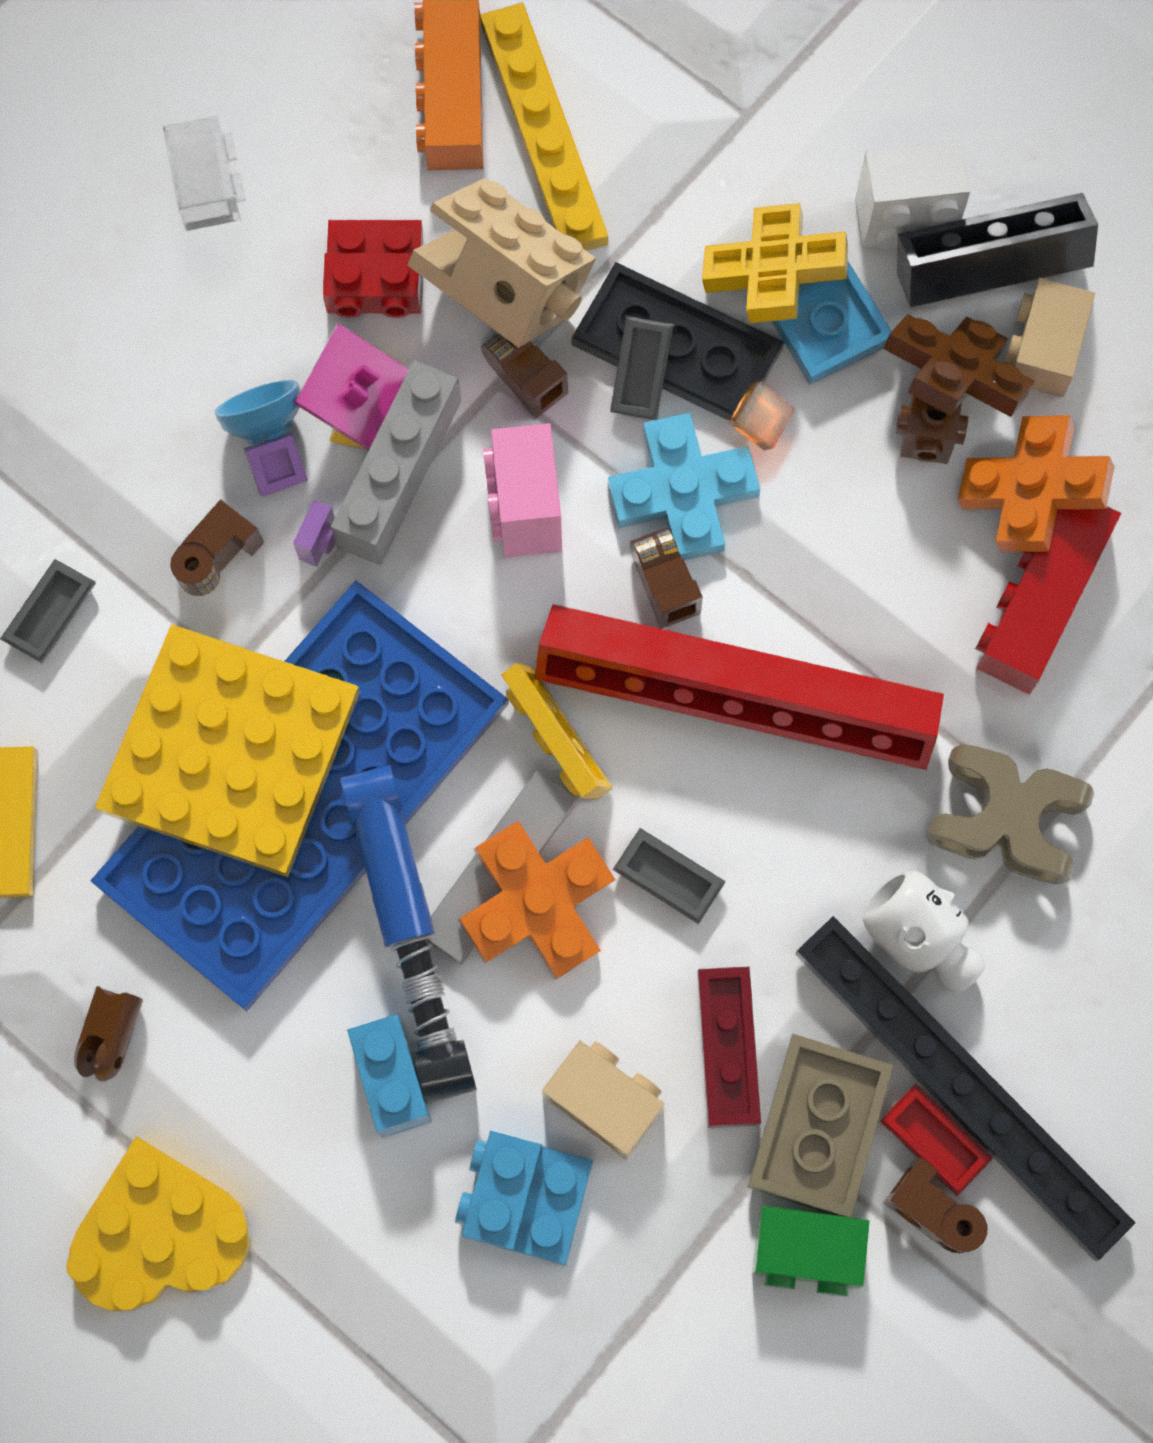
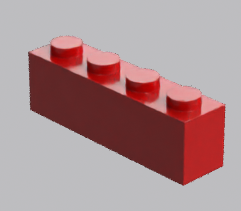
(1044, 598)

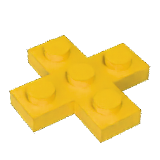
(775, 262)

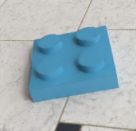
(833, 327)

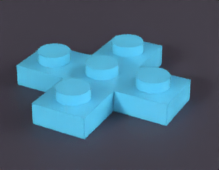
(683, 486)

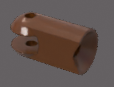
(106, 1034)

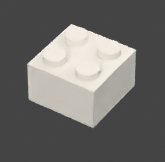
(910, 190)

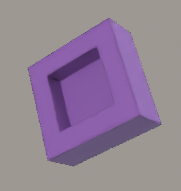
(275, 464)
(315, 534)

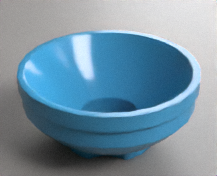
(260, 411)

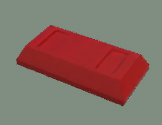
(936, 1138)

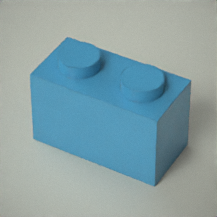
(389, 1076)

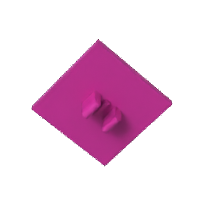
(352, 386)

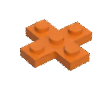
(1036, 483)
(536, 900)

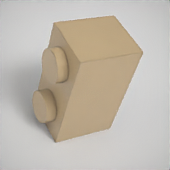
(1051, 335)
(604, 1097)

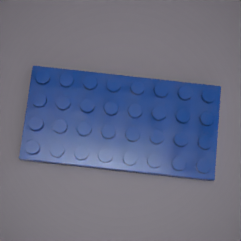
(412, 713)

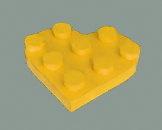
(156, 1231)

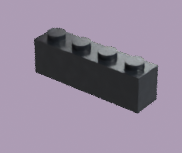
(996, 249)

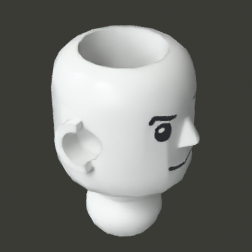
(923, 930)

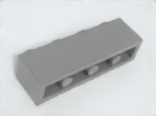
(396, 462)

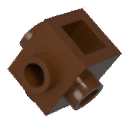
(929, 432)

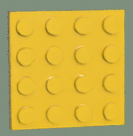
(228, 750)

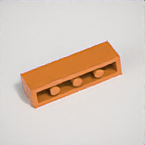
(451, 84)

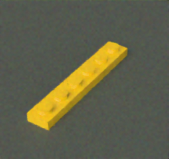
(543, 126)

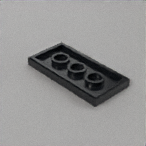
(709, 352)

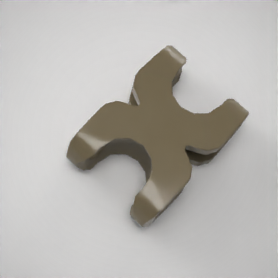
(1010, 814)

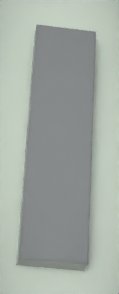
(541, 812)

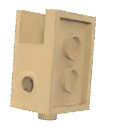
(504, 262)

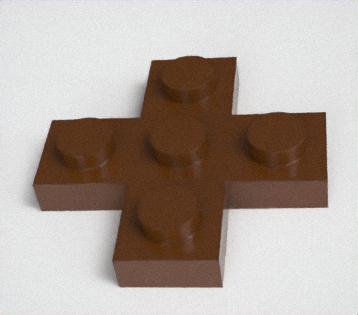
(958, 365)

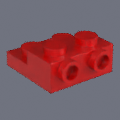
(369, 268)

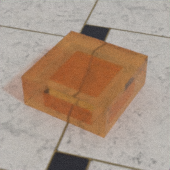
(761, 416)

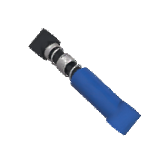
(405, 926)

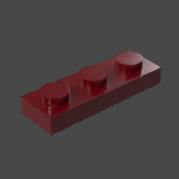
(728, 1047)

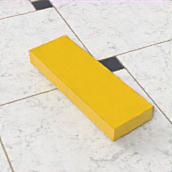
(17, 820)

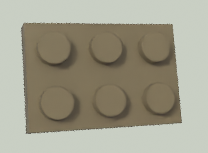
(820, 1126)

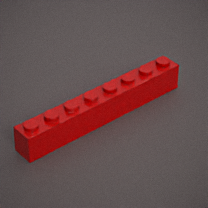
(739, 686)

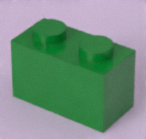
(810, 1249)

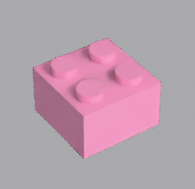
(523, 490)

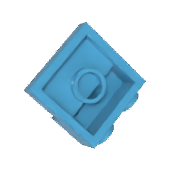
(524, 1197)

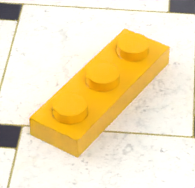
(555, 733)

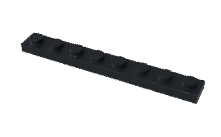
(965, 1089)

